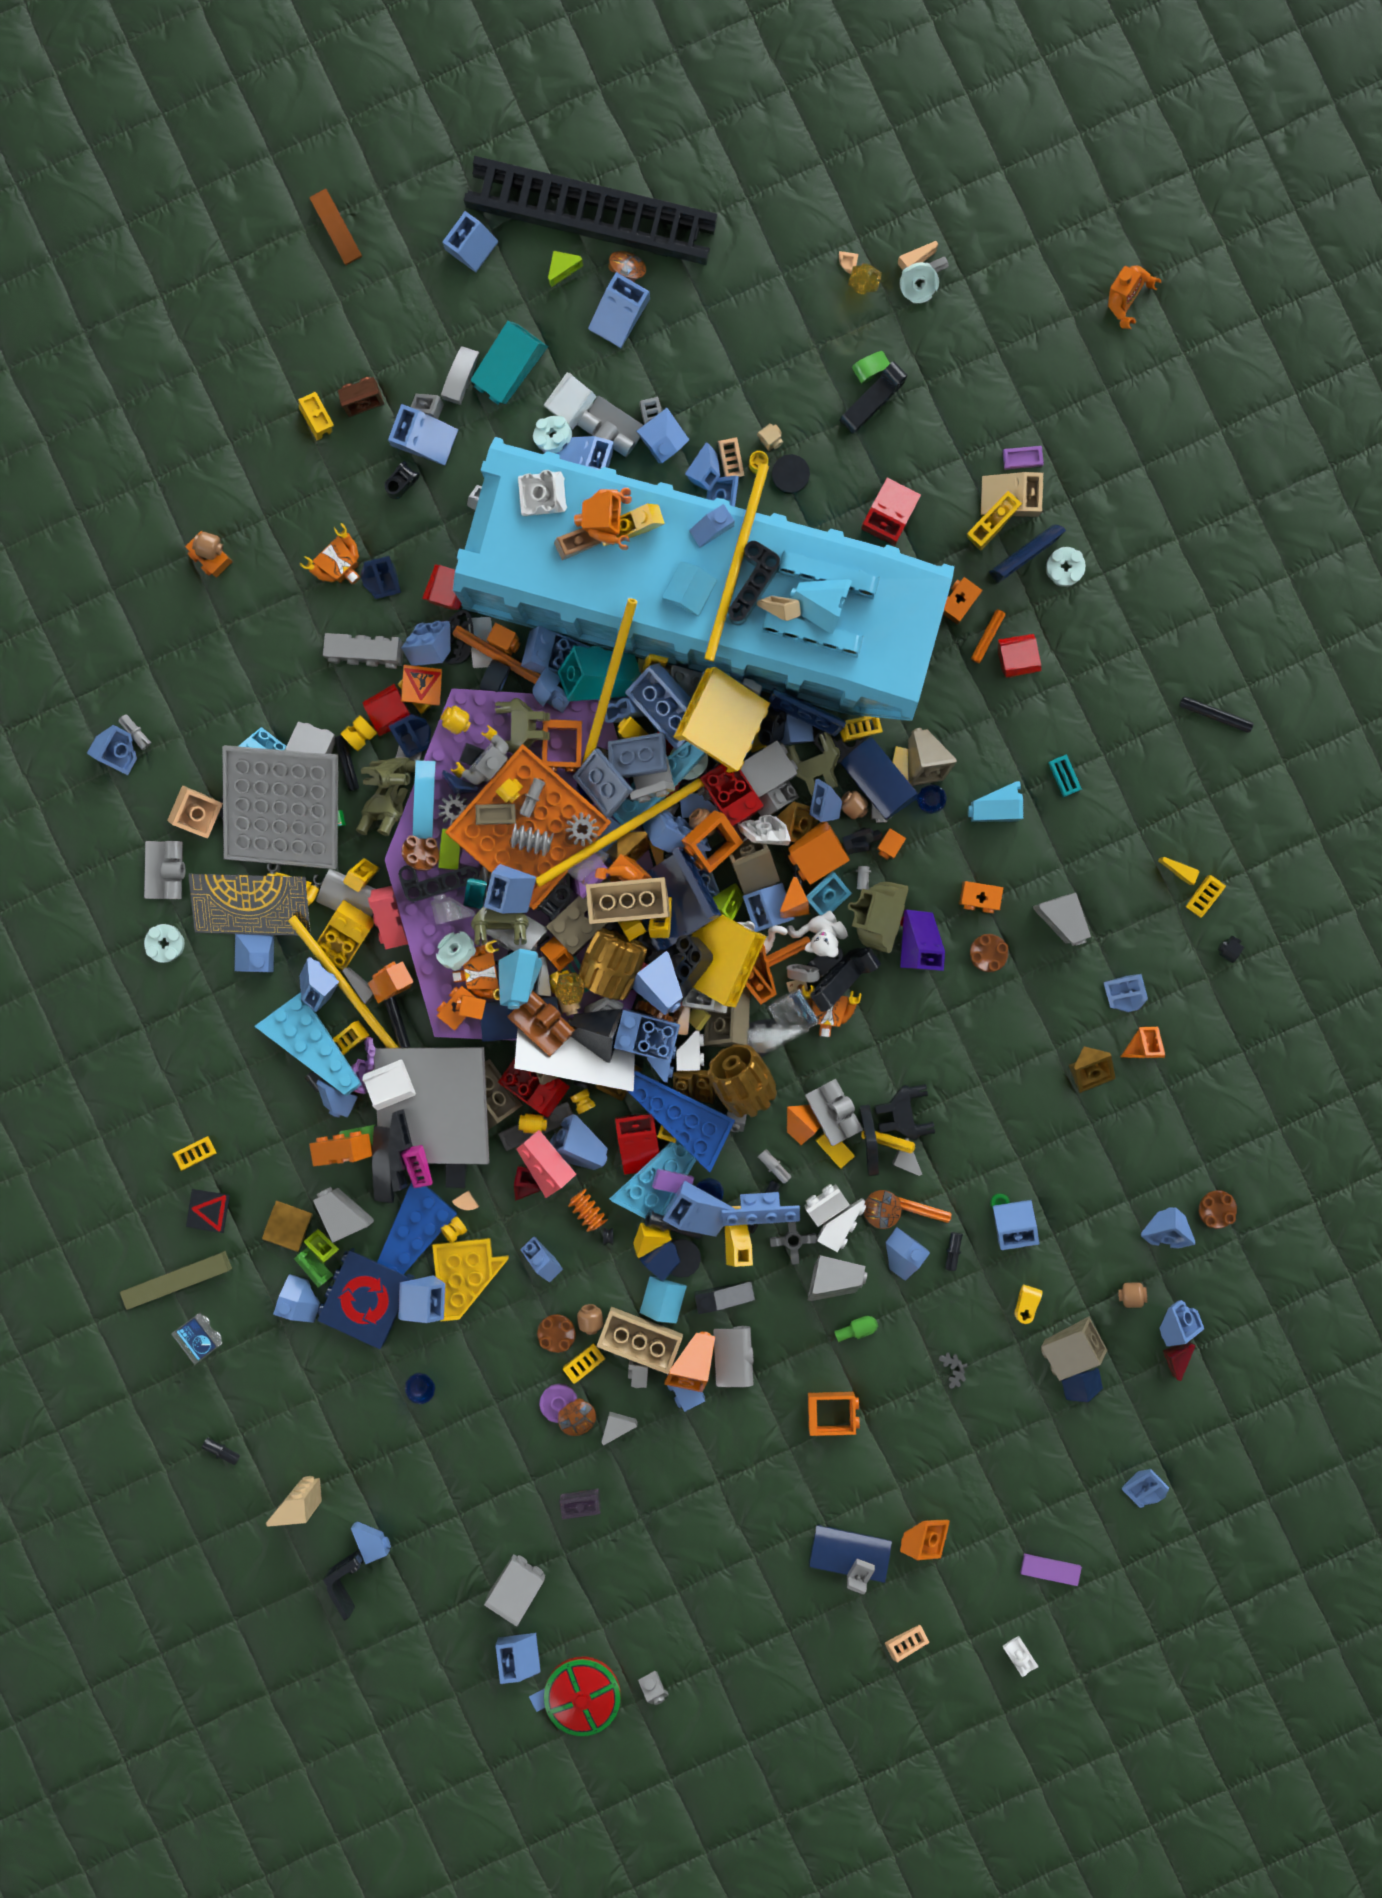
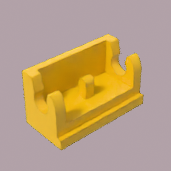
(315, 415)

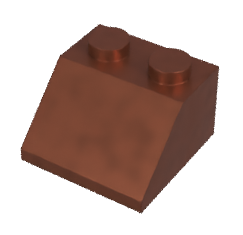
(360, 396)

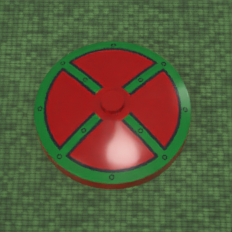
(582, 1696)

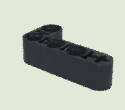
(874, 398)
(750, 586)
(440, 880)
(694, 964)
(843, 976)

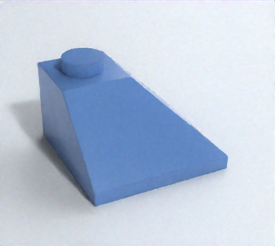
(663, 436)
(254, 953)

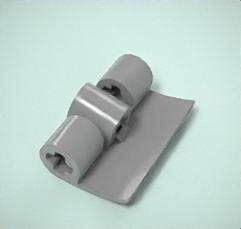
(611, 424)
(164, 870)
(335, 891)
(505, 937)
(834, 1112)
(733, 1357)

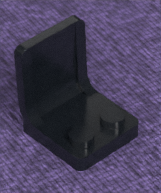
(335, 1587)

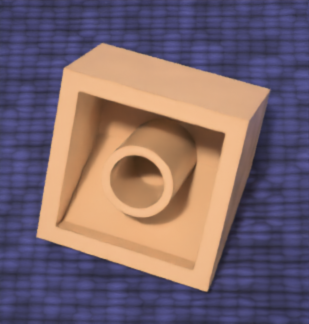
(194, 812)

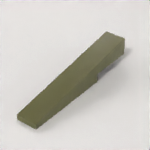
(176, 1280)

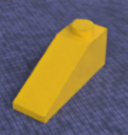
(993, 520)

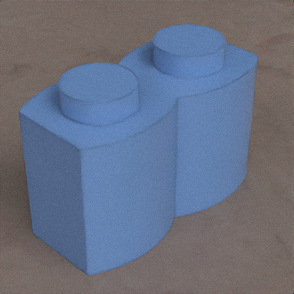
(622, 709)

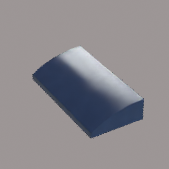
(1027, 552)
(805, 712)
(879, 778)
(496, 1024)
(838, 1550)

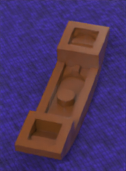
(335, 226)

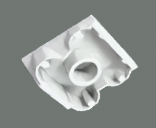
(570, 400)
(542, 493)
(766, 830)
(388, 1085)

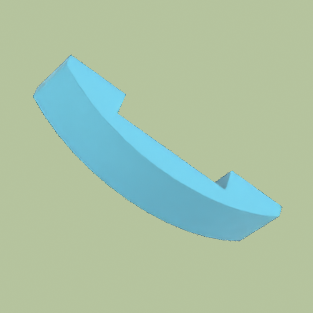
(423, 799)

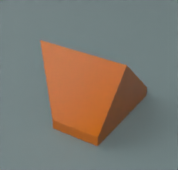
(795, 901)
(1145, 1044)
(801, 1122)

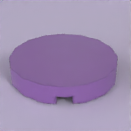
(555, 1399)

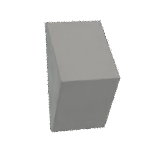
(428, 404)
(907, 1161)
(617, 1426)

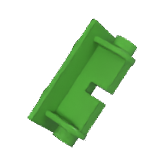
(313, 1267)

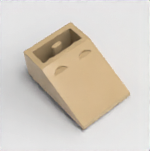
(1024, 486)

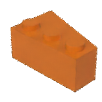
(390, 981)
(340, 1148)

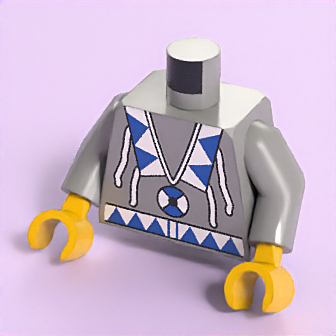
(488, 762)

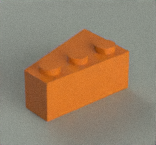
(761, 980)

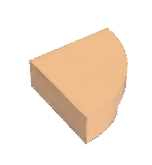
(848, 260)
(465, 1201)

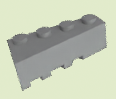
(363, 650)

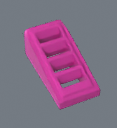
(418, 1155)

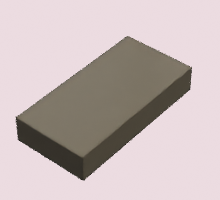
(495, 814)

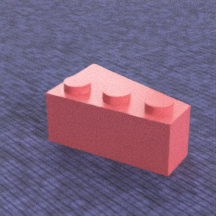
(387, 917)
(545, 1164)

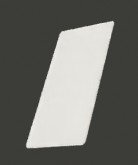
(482, 629)

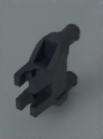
(902, 1113)

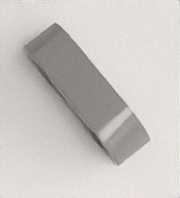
(803, 973)

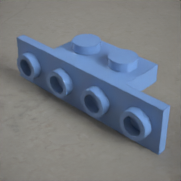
(760, 1209)

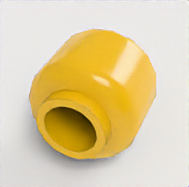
(455, 720)

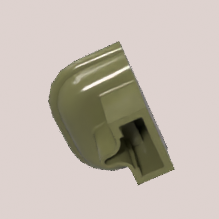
(879, 914)

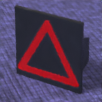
(207, 1210)

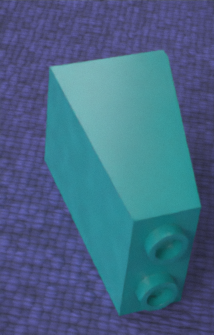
(508, 362)
(586, 670)

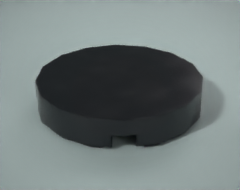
(790, 474)
(689, 1258)

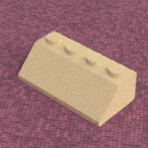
(627, 900)
(639, 1340)
(299, 1503)

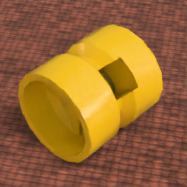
(358, 733)

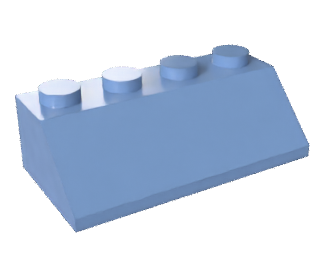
(660, 700)

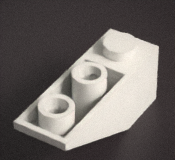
(836, 1229)

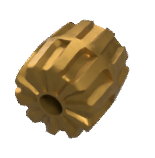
(611, 964)
(742, 1080)

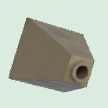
(927, 758)

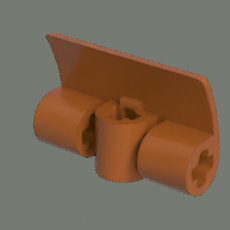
(542, 1024)

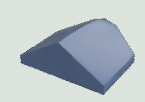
(1126, 993)
(1145, 1488)

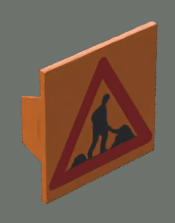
(421, 685)

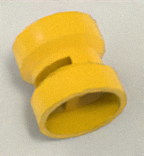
(756, 458)
(582, 1101)
(453, 1229)

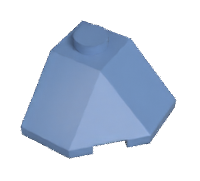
(114, 749)
(1169, 1228)
(904, 1254)
(297, 1300)
(1180, 1324)

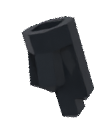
(860, 840)

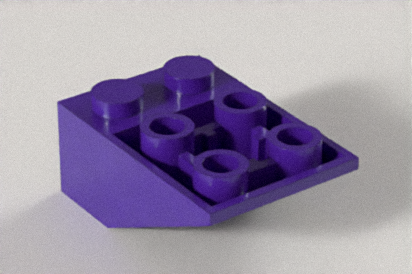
(921, 942)

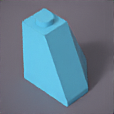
(822, 601)
(998, 806)
(517, 977)

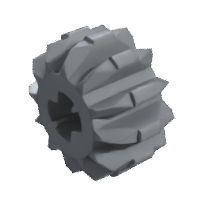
(457, 803)
(583, 822)

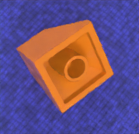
(925, 1540)

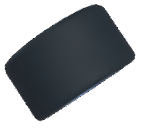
(495, 677)

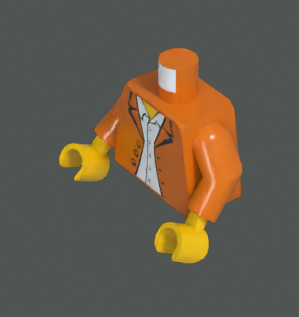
(336, 560)
(480, 973)
(836, 1015)

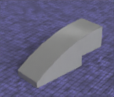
(460, 375)

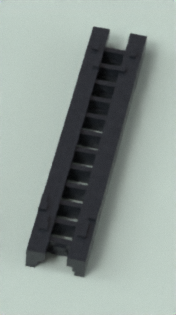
(592, 195)

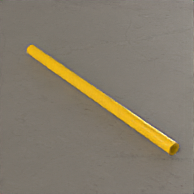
(736, 562)
(610, 677)
(618, 832)
(343, 984)

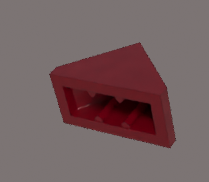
(524, 1183)
(1178, 1358)

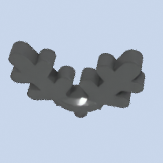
(958, 1374)

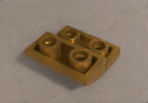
(694, 1085)
(287, 1226)

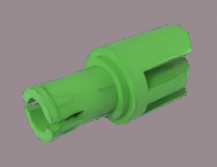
(858, 1328)

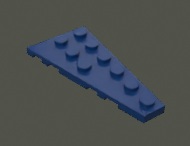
(691, 1123)
(415, 1228)

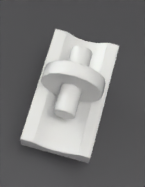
(1020, 1656)

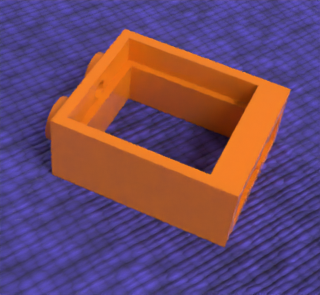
(563, 725)
(714, 820)
(815, 1430)

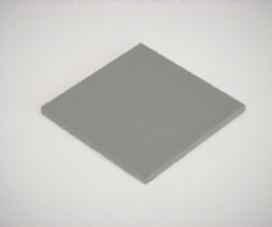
(280, 806)
(448, 1105)

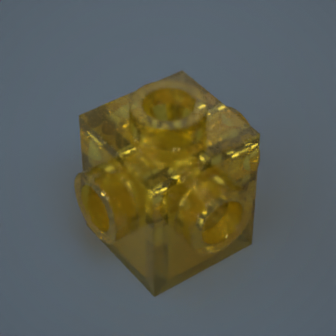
(864, 279)
(570, 988)

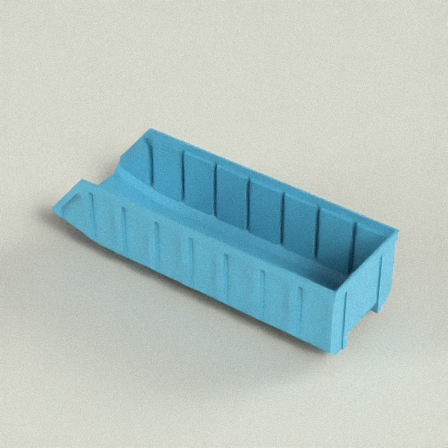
(519, 577)

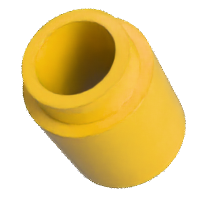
(532, 1123)

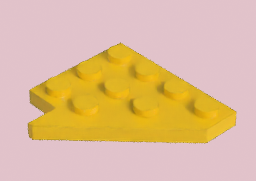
(466, 1271)

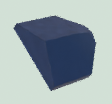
(380, 577)
(411, 734)
(458, 785)
(661, 1260)
(1082, 1386)

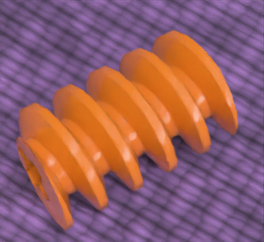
(587, 1211)

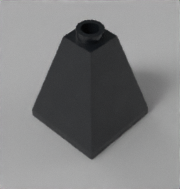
(597, 1031)

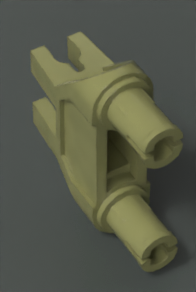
(523, 723)
(819, 765)
(389, 772)
(382, 806)
(490, 919)

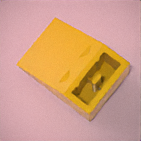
(345, 934)

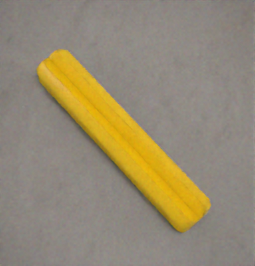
(893, 1142)

